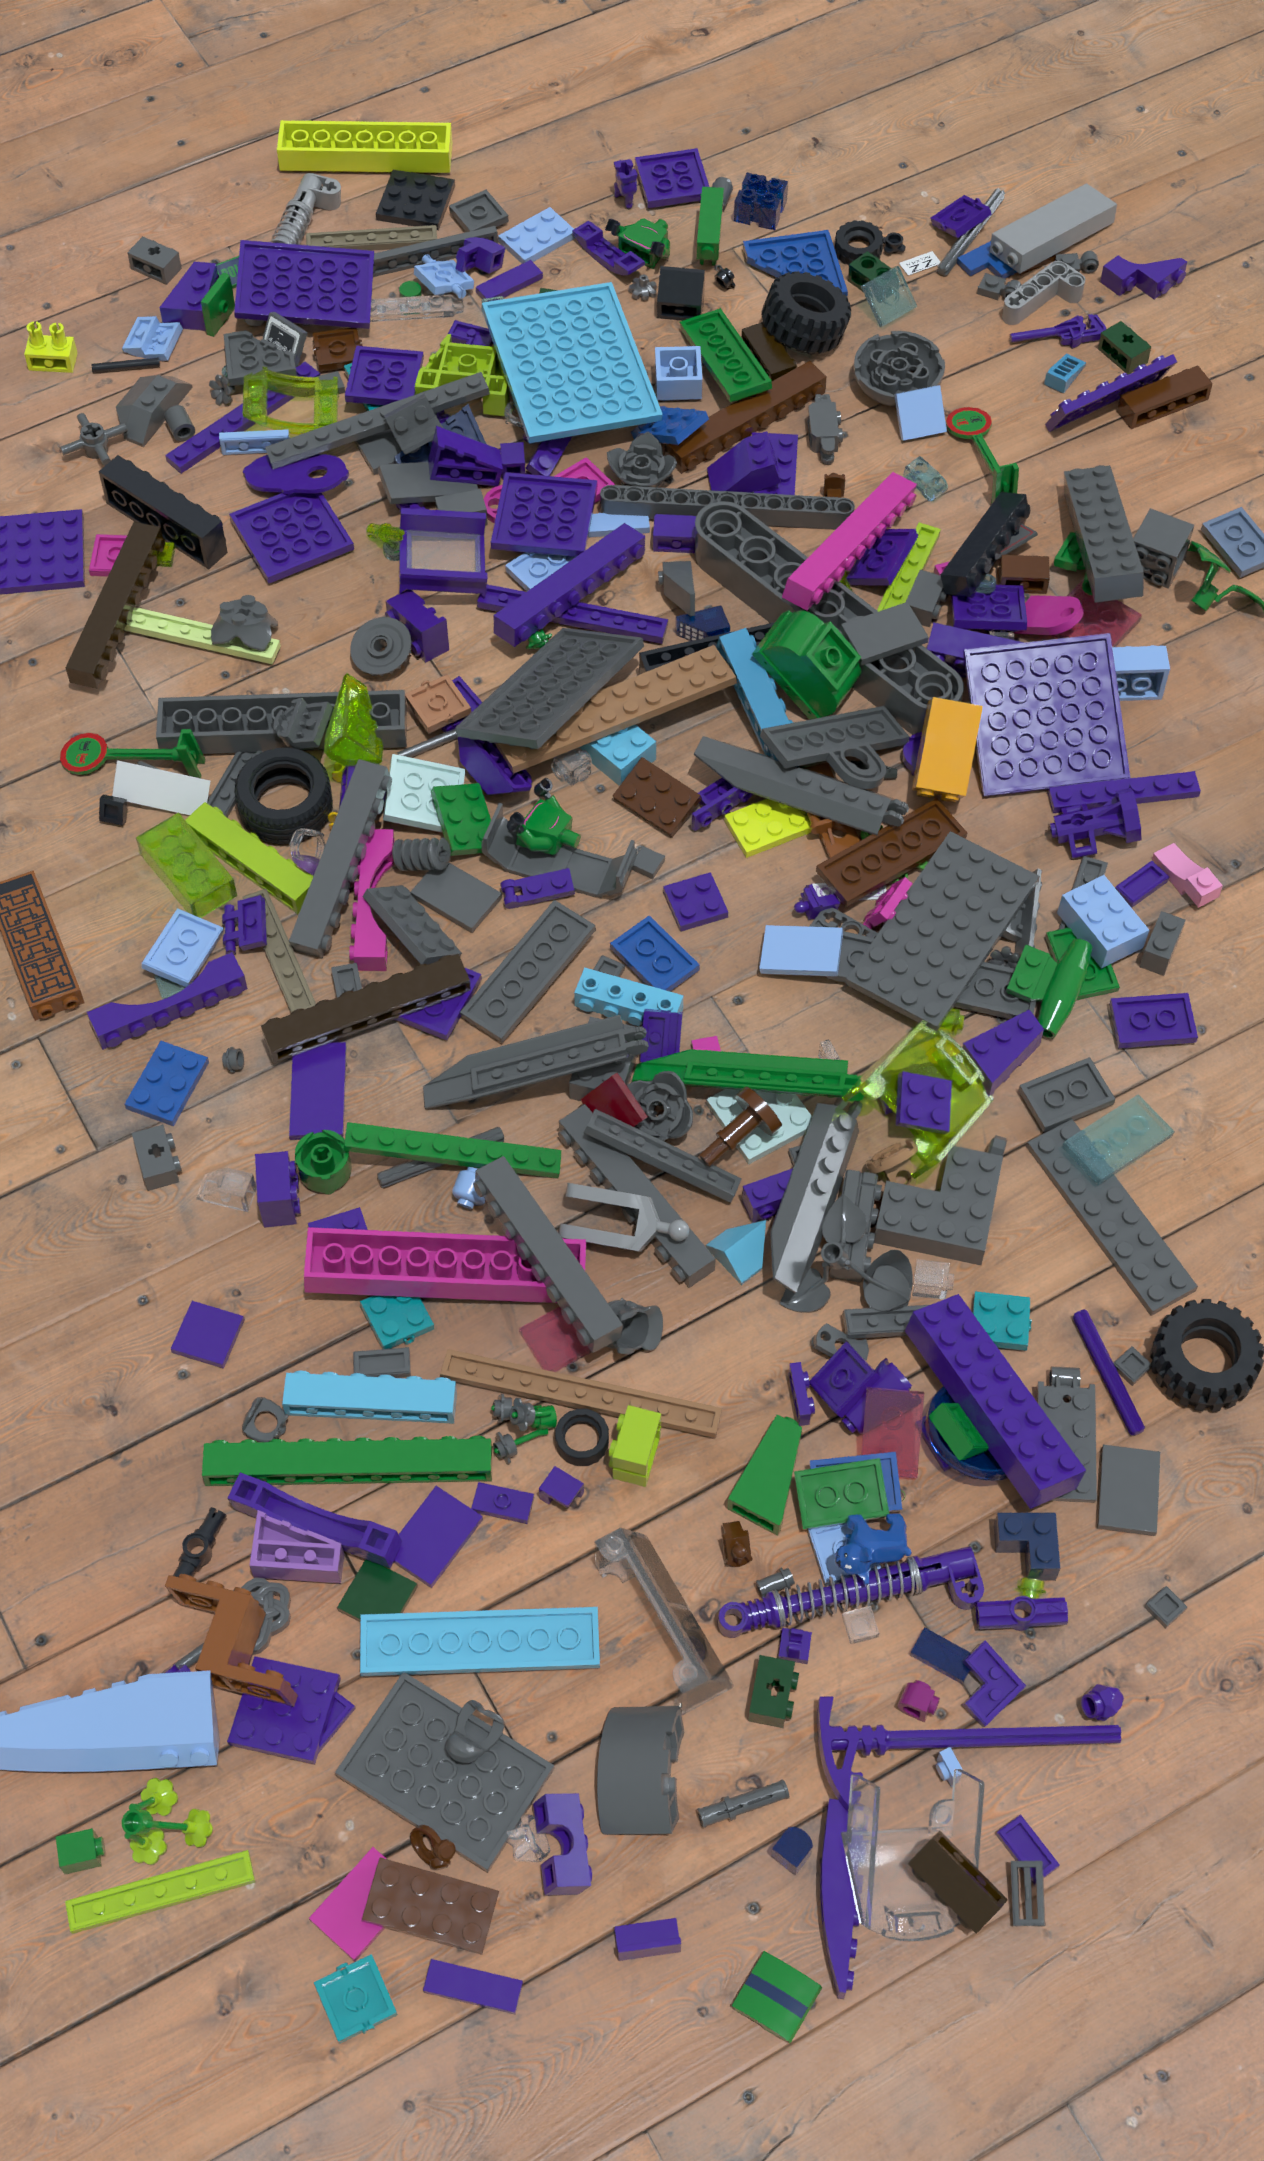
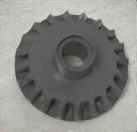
(372, 638)

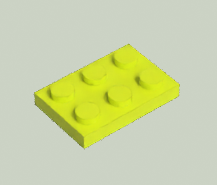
(766, 825)

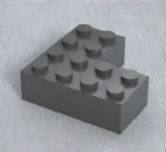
(944, 1222)

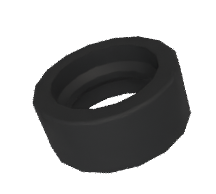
(582, 1458)

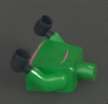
(642, 238)
(546, 825)

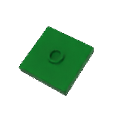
(218, 304)

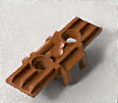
(826, 827)

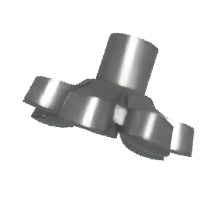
(643, 288)
(221, 390)
(1005, 958)

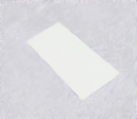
(159, 788)

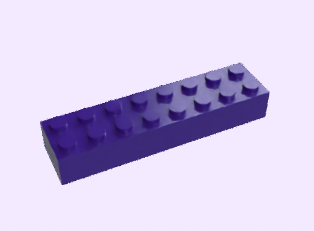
(995, 1401)

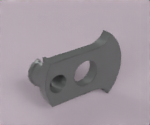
(832, 1335)

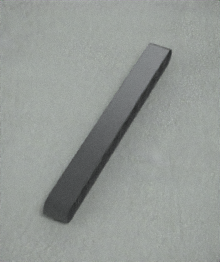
(768, 508)

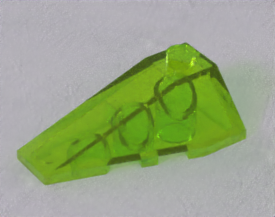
(351, 728)

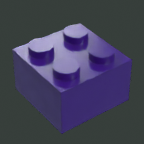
(277, 1189)

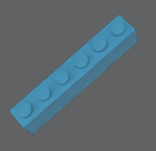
(753, 684)

